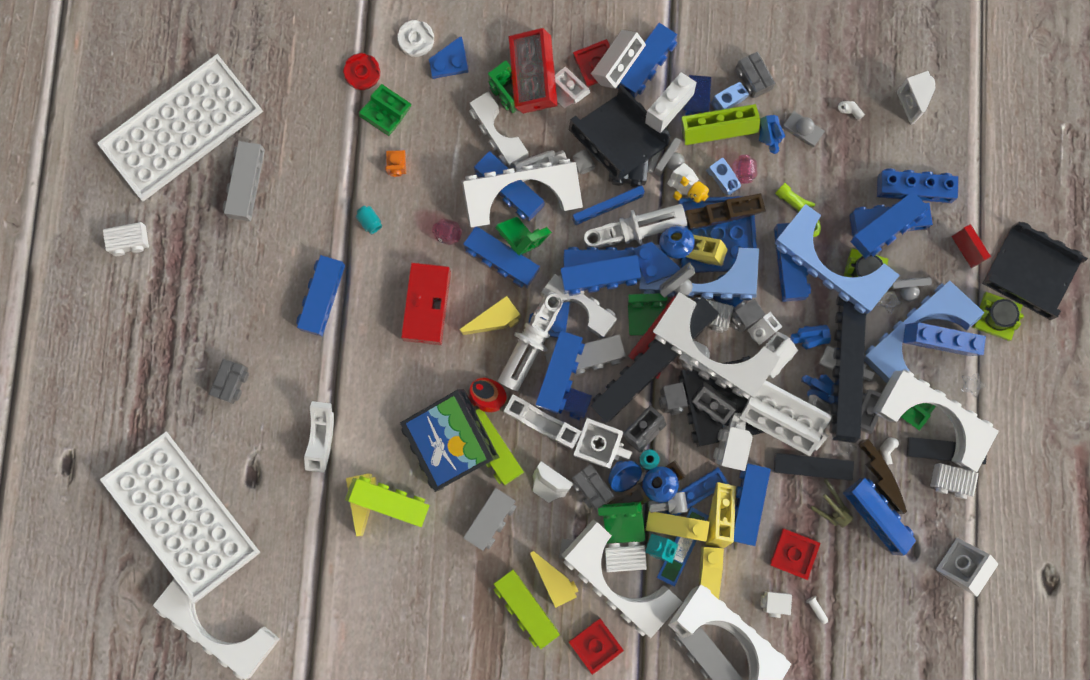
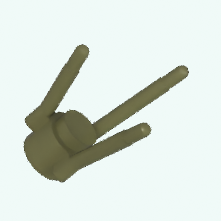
(841, 514)

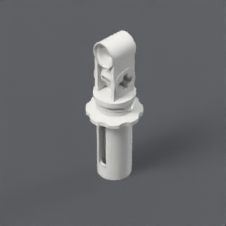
(628, 228)
(533, 334)

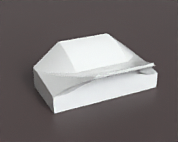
(569, 88)
(549, 483)

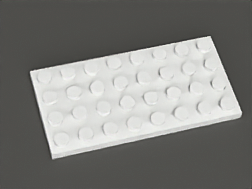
(180, 127)
(180, 517)

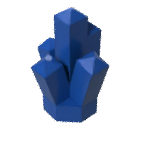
(771, 132)
(812, 336)
(820, 387)

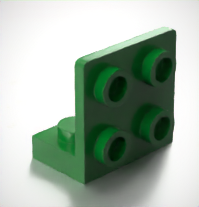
(498, 79)
(520, 237)
(643, 311)
(623, 522)

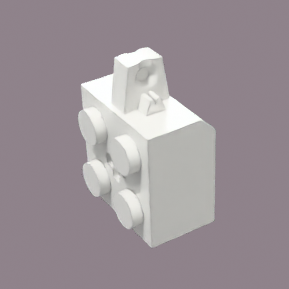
(609, 437)
(733, 444)

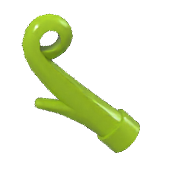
(796, 202)

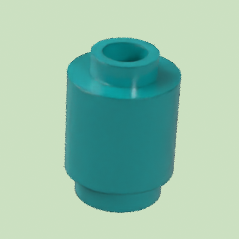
(368, 219)
(644, 464)

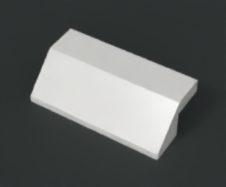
(786, 417)

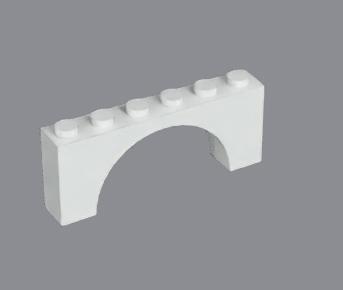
(481, 191)
(746, 376)
(972, 434)
(705, 609)
(646, 612)
(240, 656)

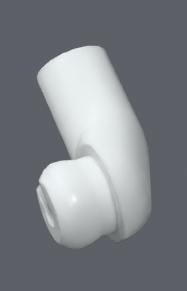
(851, 108)
(886, 449)

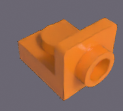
(396, 163)

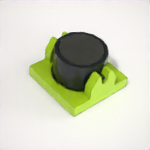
(862, 266)
(999, 315)

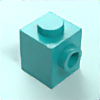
(661, 548)

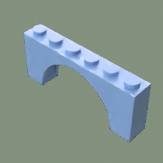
(737, 282)
(861, 291)
(946, 304)

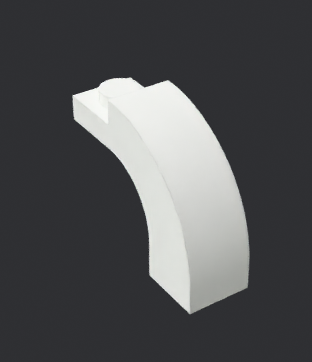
(320, 437)

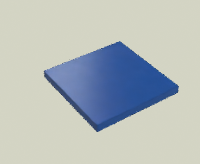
(734, 235)

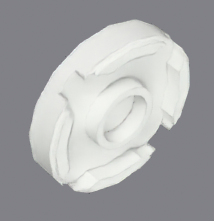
(415, 38)

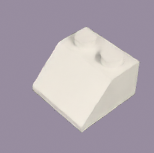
(916, 95)
(967, 566)

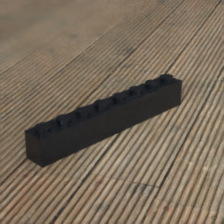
(648, 366)
(848, 373)

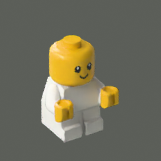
(687, 183)

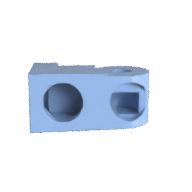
(730, 97)
(724, 177)

